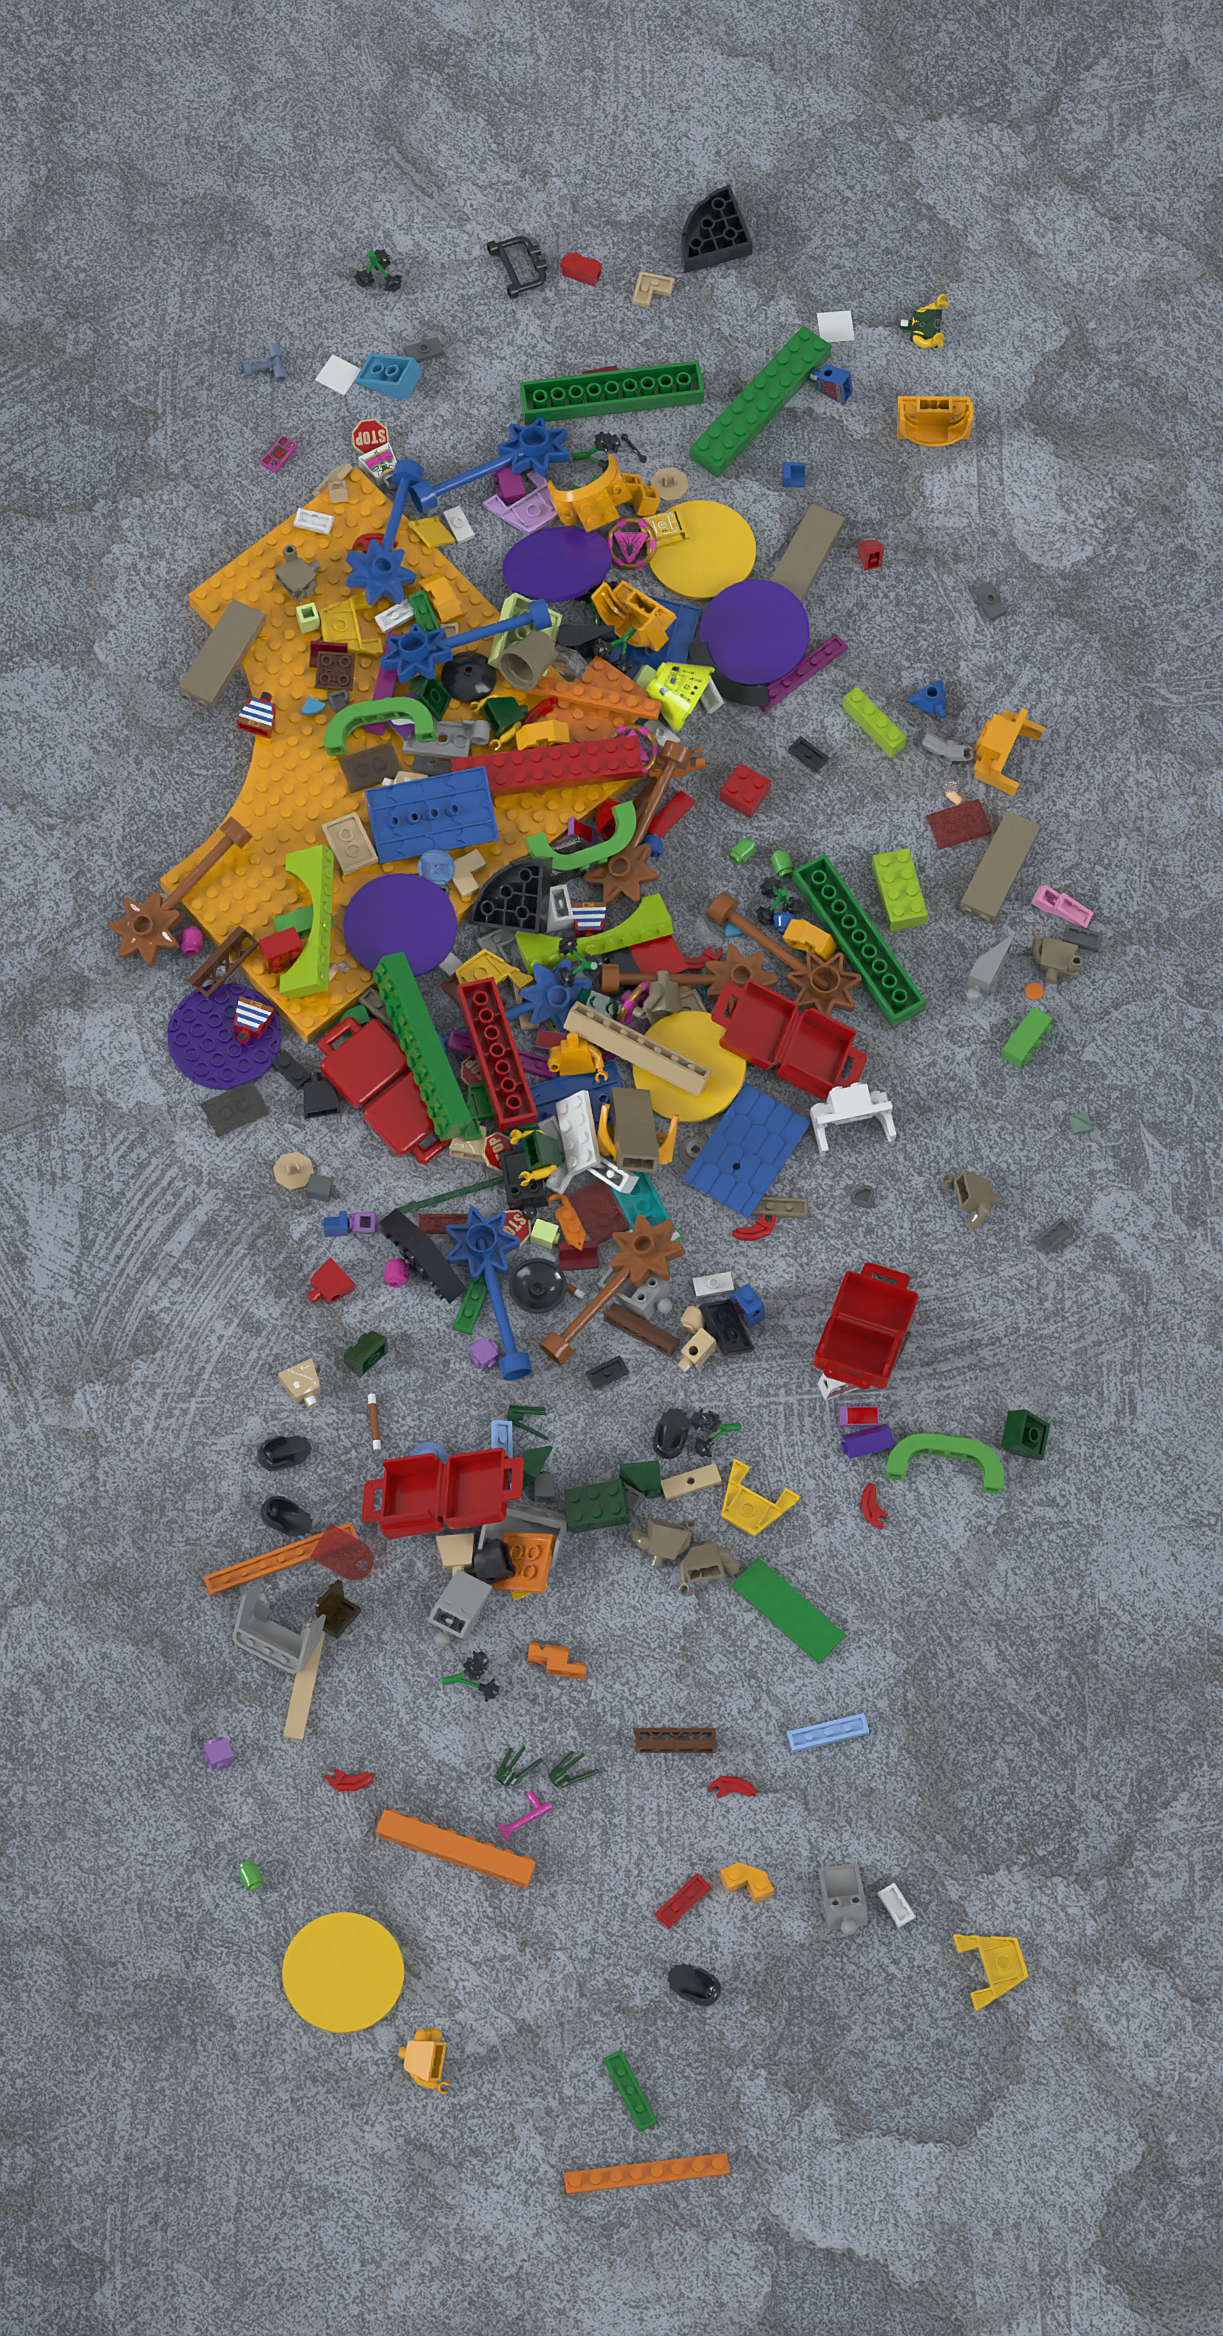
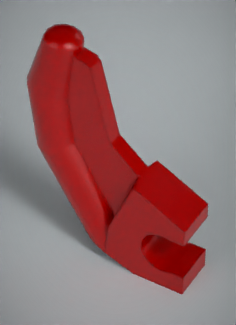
(365, 539)
(543, 707)
(698, 963)
(757, 1231)
(871, 1510)
(346, 1782)
(732, 1784)

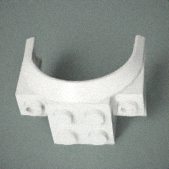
(851, 1105)

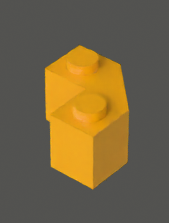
(644, 497)
(441, 596)
(542, 735)
(807, 937)
(742, 1875)

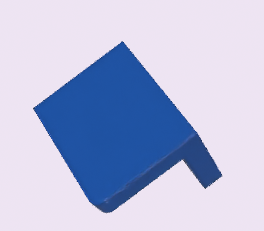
(793, 474)
(336, 1225)

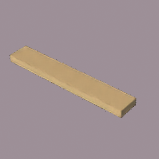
(302, 1695)

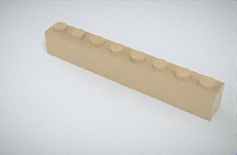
(637, 1049)

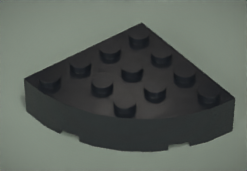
(714, 232)
(516, 897)
(422, 1255)

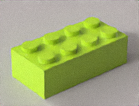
(899, 889)

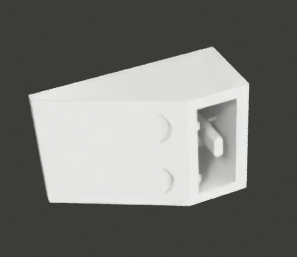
(560, 911)

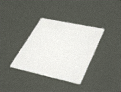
(835, 326)
(338, 374)

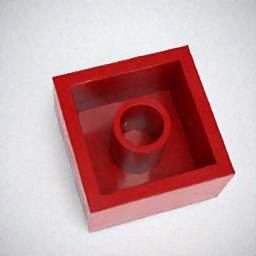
(745, 790)
(280, 950)

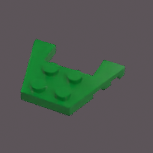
(480, 1109)

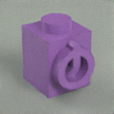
(363, 1223)
(484, 1353)
(218, 1753)

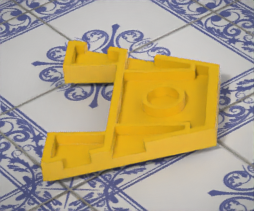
(341, 626)
(488, 965)
(749, 1510)
(1001, 1962)

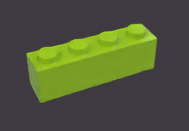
(874, 722)

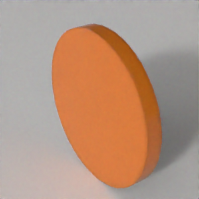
(1034, 991)

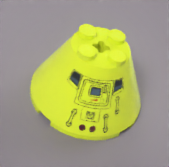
(679, 690)

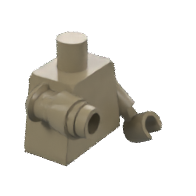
(296, 575)
(1055, 957)
(663, 998)
(973, 1195)
(663, 1539)
(706, 1563)

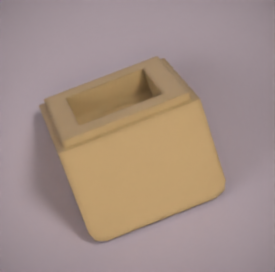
(338, 491)

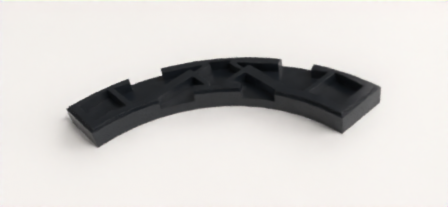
(726, 687)

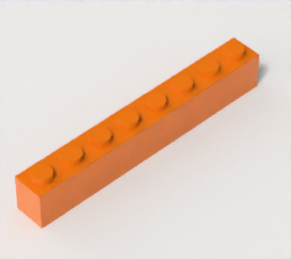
(456, 1848)

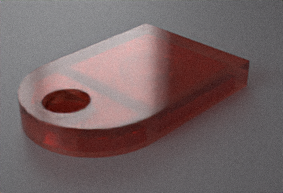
(341, 1553)

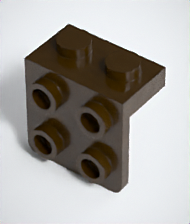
(338, 1610)

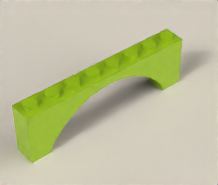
(646, 923)
(311, 968)

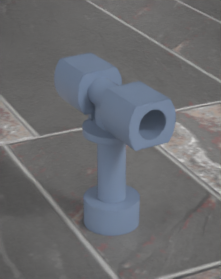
(273, 364)

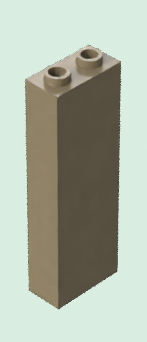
(808, 550)
(222, 654)
(999, 867)
(633, 1129)

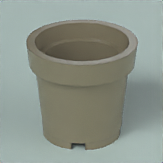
(527, 660)

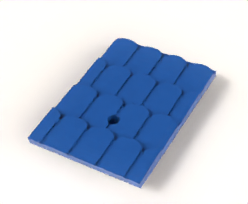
(674, 650)
(447, 810)
(554, 1090)
(757, 1136)

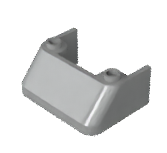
(528, 1519)
(270, 1640)

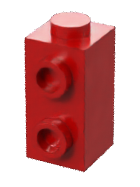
(581, 268)

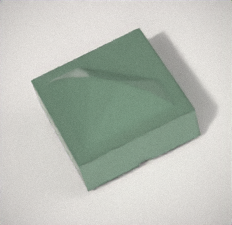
(1080, 1123)

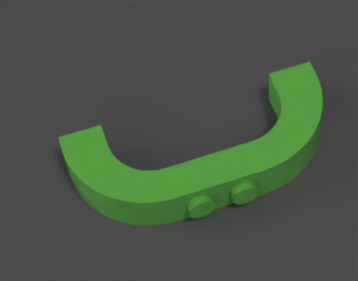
(374, 712)
(625, 828)
(947, 1446)

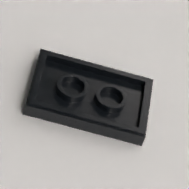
(726, 1328)

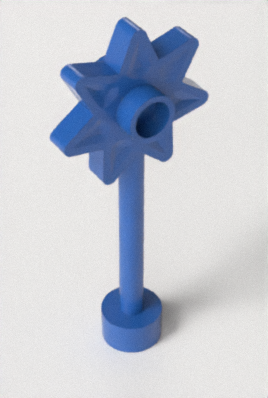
(528, 448)
(380, 568)
(420, 652)
(544, 999)
(483, 1248)

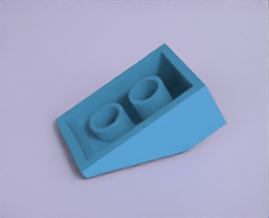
(390, 375)

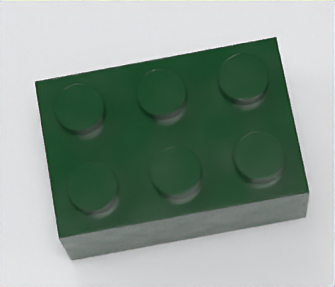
(597, 1506)

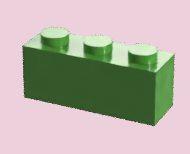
(300, 918)
(1027, 1037)

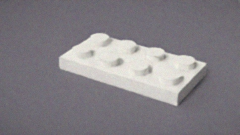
(578, 1132)

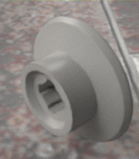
(685, 1151)

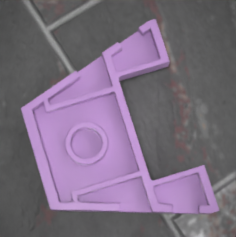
(531, 511)

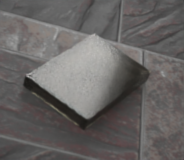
(370, 767)
(234, 1108)

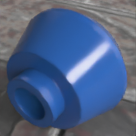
(655, 843)
(782, 920)

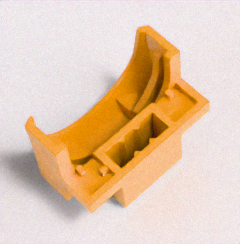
(933, 419)
(595, 502)
(642, 613)
(997, 742)
(606, 1140)

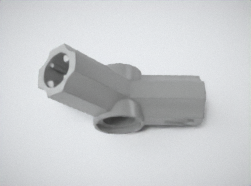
(947, 750)

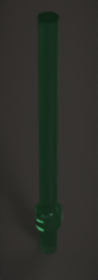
(414, 1206)

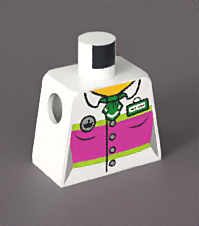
(379, 465)
(834, 1388)

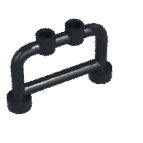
(533, 252)

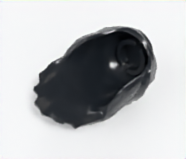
(671, 1434)
(283, 1452)
(285, 1516)
(694, 1984)

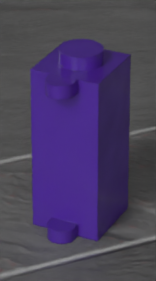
(867, 1441)

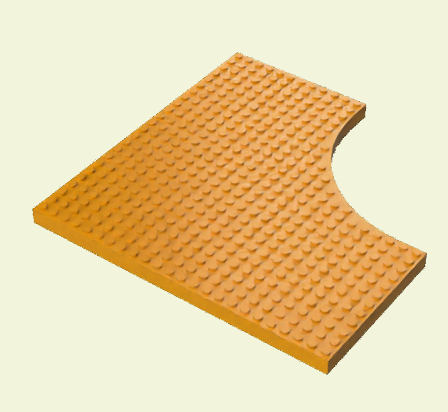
(300, 787)

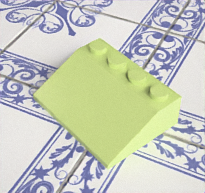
(512, 607)

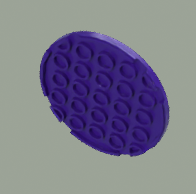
(557, 564)
(755, 631)
(400, 916)
(205, 1040)

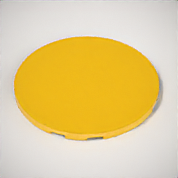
(714, 556)
(696, 1038)
(343, 1972)

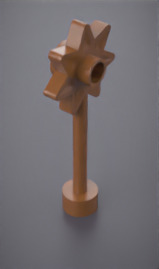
(627, 868)
(149, 926)
(734, 970)
(819, 982)
(641, 1254)

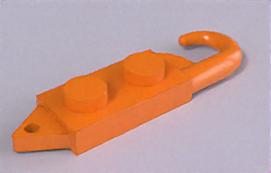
(569, 1221)

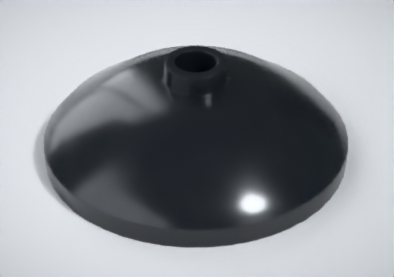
(469, 686)
(537, 1274)

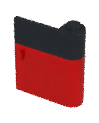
(648, 957)

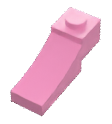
(1062, 906)

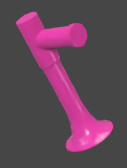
(539, 1810)

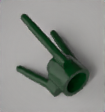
(517, 1414)
(505, 1775)
(559, 1775)

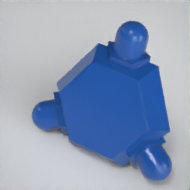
(931, 699)

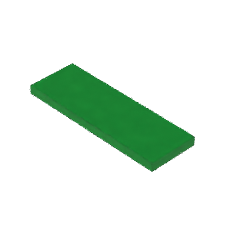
(788, 1610)

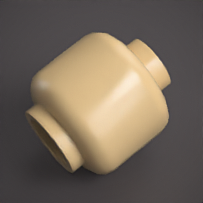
(692, 1319)

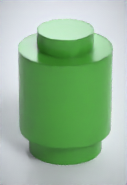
(742, 851)
(782, 864)
(250, 1875)

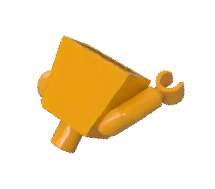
(576, 1057)
(425, 2058)

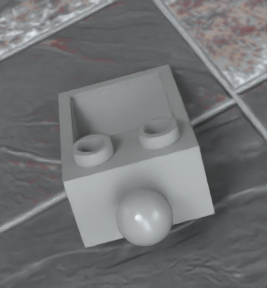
(986, 971)
(641, 1300)
(462, 1604)
(843, 1897)

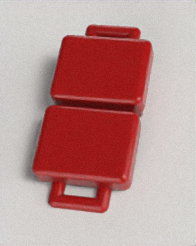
(770, 1030)
(375, 1075)
(866, 1327)
(425, 1491)

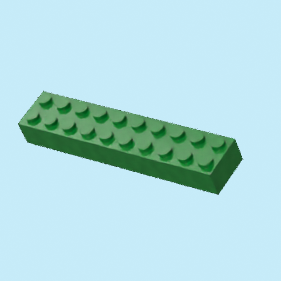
(612, 392)
(760, 401)
(858, 940)
(422, 1046)

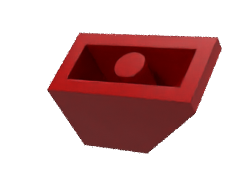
(870, 554)
(605, 819)

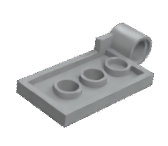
(458, 740)

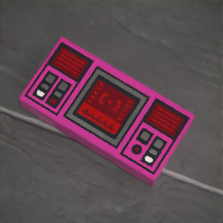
(279, 454)

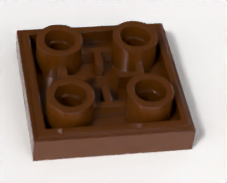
(335, 671)

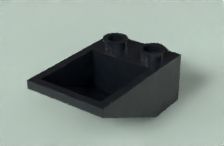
(583, 637)
(520, 1197)

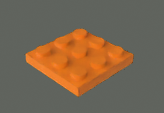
(531, 1561)

